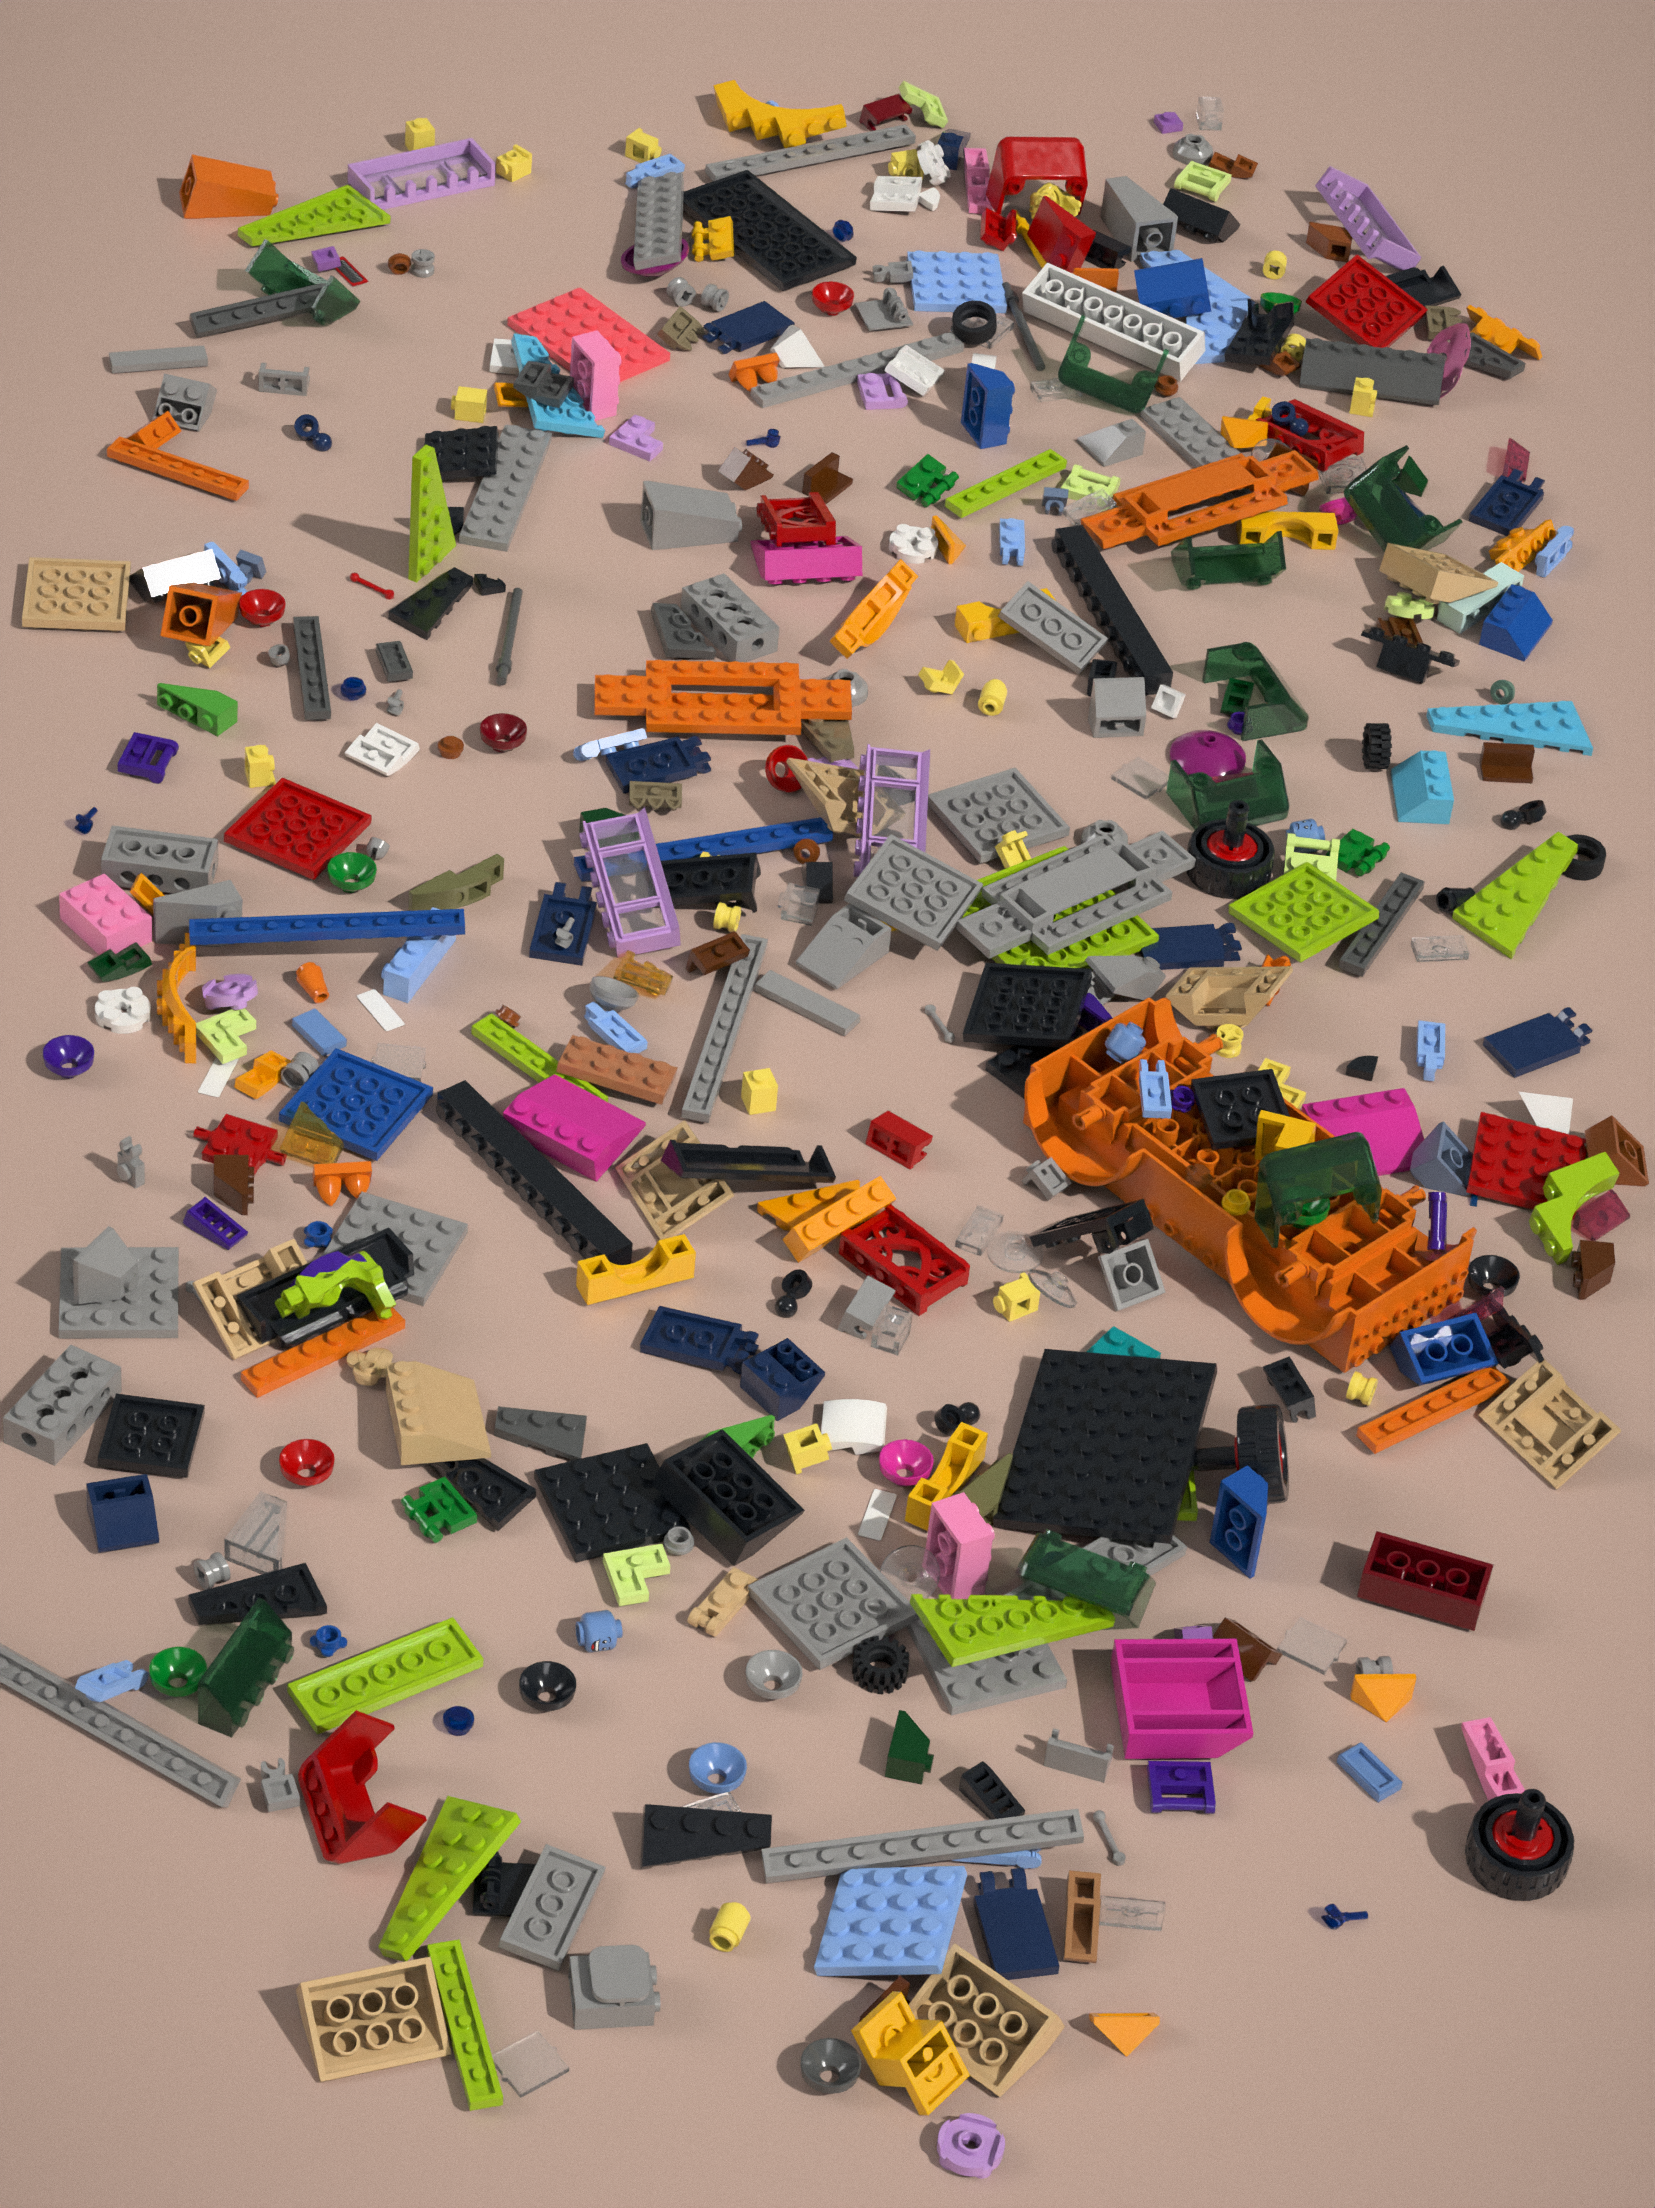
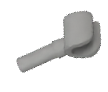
(396, 705)
(564, 936)

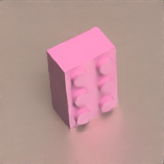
(596, 373)
(105, 915)
(960, 1545)

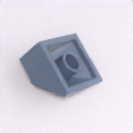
(1442, 1162)

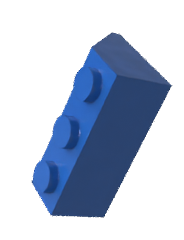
(1174, 288)
(987, 405)
(1515, 623)
(1443, 1350)
(1240, 1519)

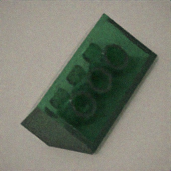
(244, 1670)

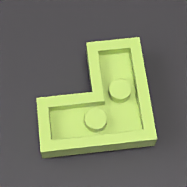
(929, 104)
(222, 1032)
(629, 1568)

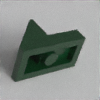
(1411, 478)

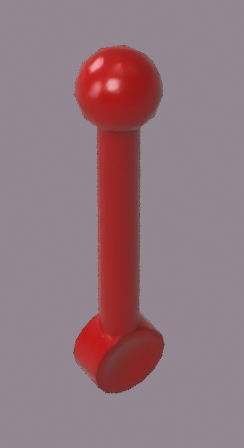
(388, 594)

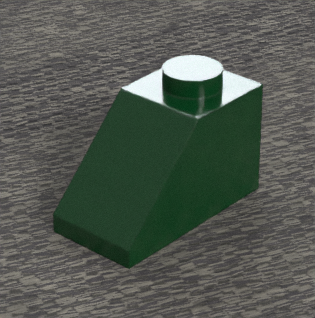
(908, 1752)

